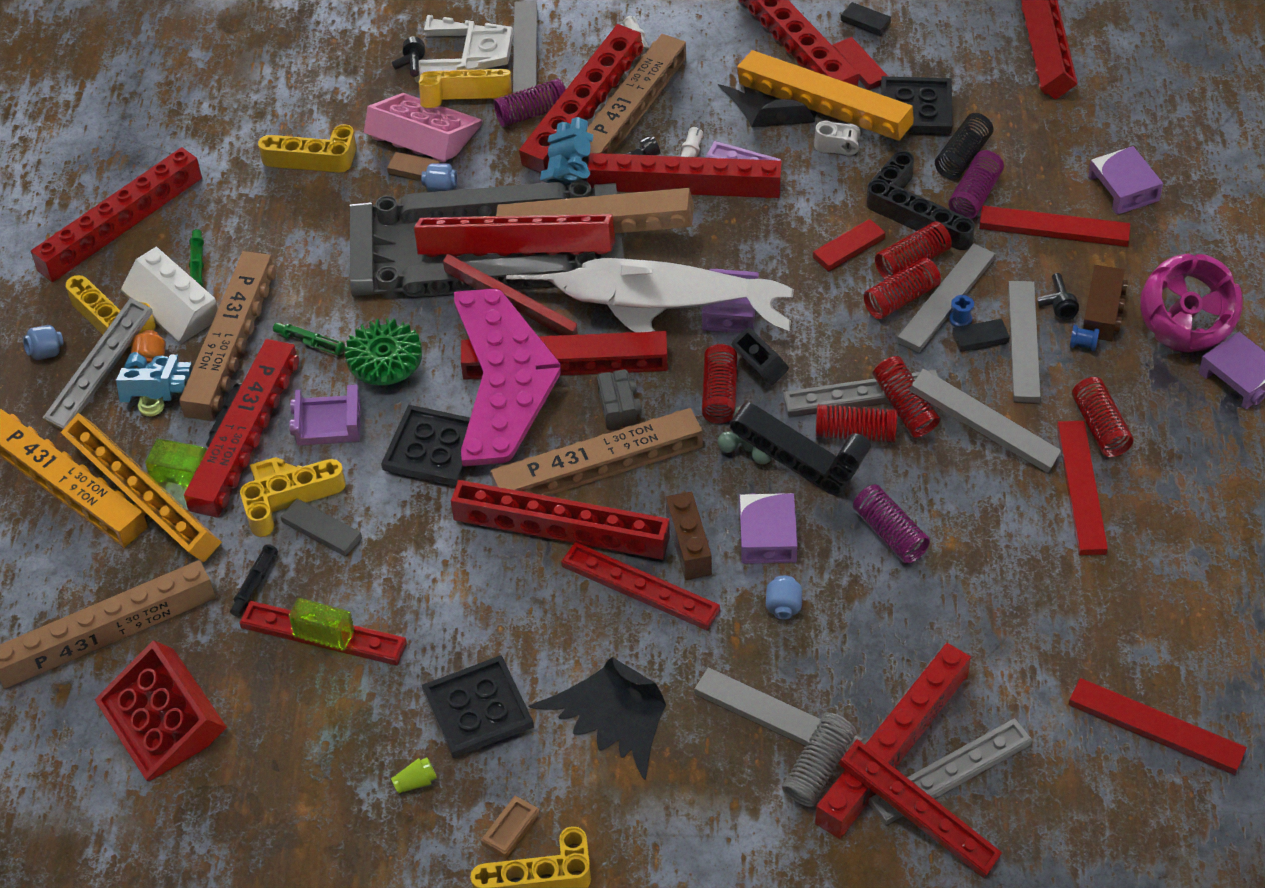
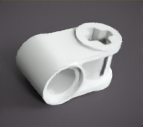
(834, 137)

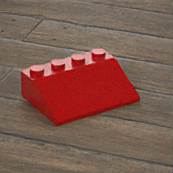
(159, 711)

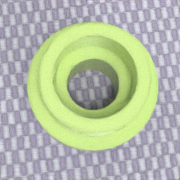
(150, 406)

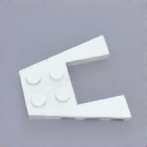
(483, 48)

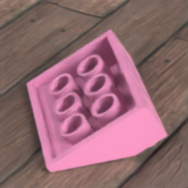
(426, 131)

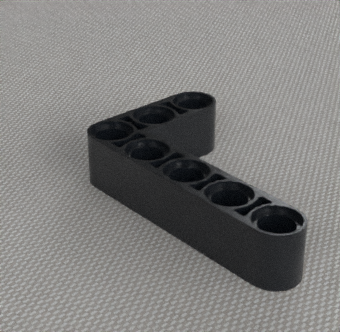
(890, 200)
(799, 452)

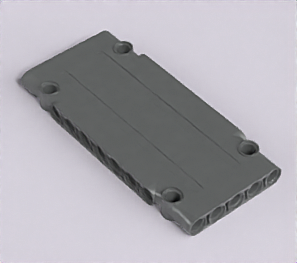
(386, 253)

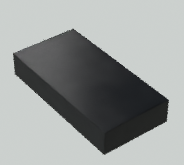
(865, 18)
(980, 335)

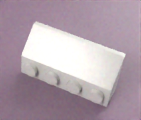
(175, 298)

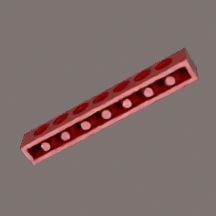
(801, 39)
(584, 92)
(116, 214)
(561, 519)

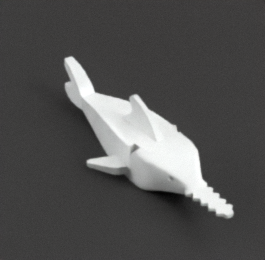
(645, 288)

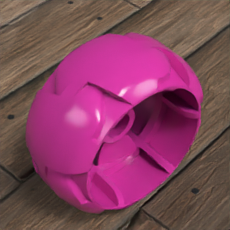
(1175, 327)

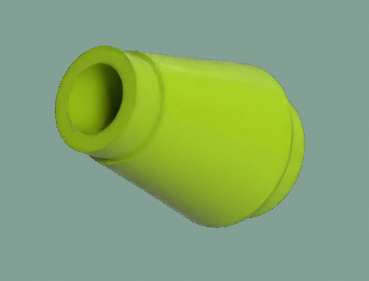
(414, 776)

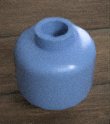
(439, 177)
(42, 342)
(784, 597)

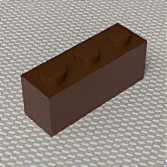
(1105, 301)
(688, 535)

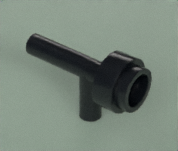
(413, 51)
(648, 147)
(1063, 303)

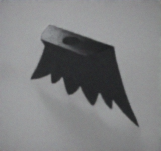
(768, 110)
(615, 707)

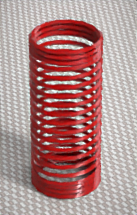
(929, 236)
(881, 298)
(719, 400)
(916, 421)
(856, 422)
(1105, 439)

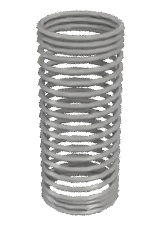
(803, 791)

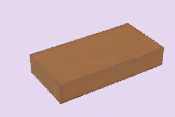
(408, 165)
(510, 827)

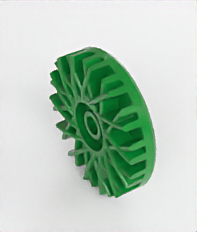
(383, 352)

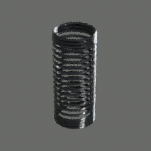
(971, 137)

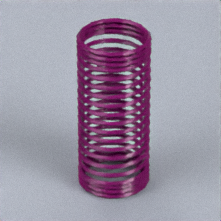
(501, 103)
(960, 192)
(905, 545)

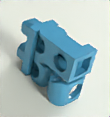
(566, 152)
(153, 379)

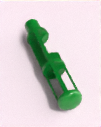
(196, 264)
(310, 338)

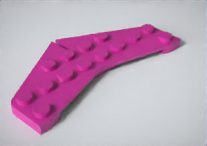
(514, 380)

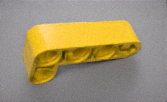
(463, 84)
(310, 153)
(96, 305)
(282, 489)
(532, 869)

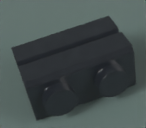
(760, 356)

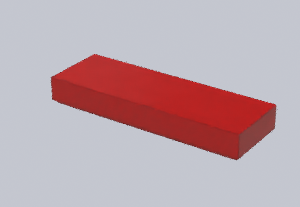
(868, 69)
(849, 245)

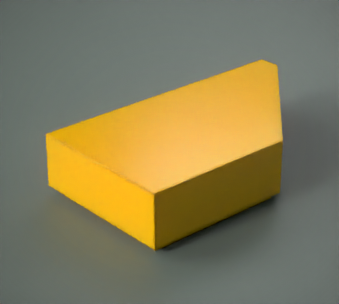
(270, 467)

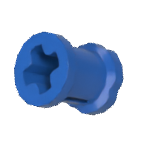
(962, 307)
(1084, 338)

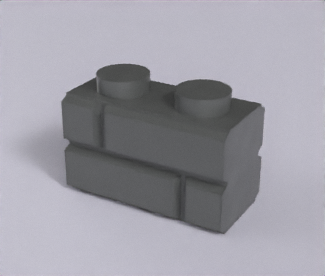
(617, 399)

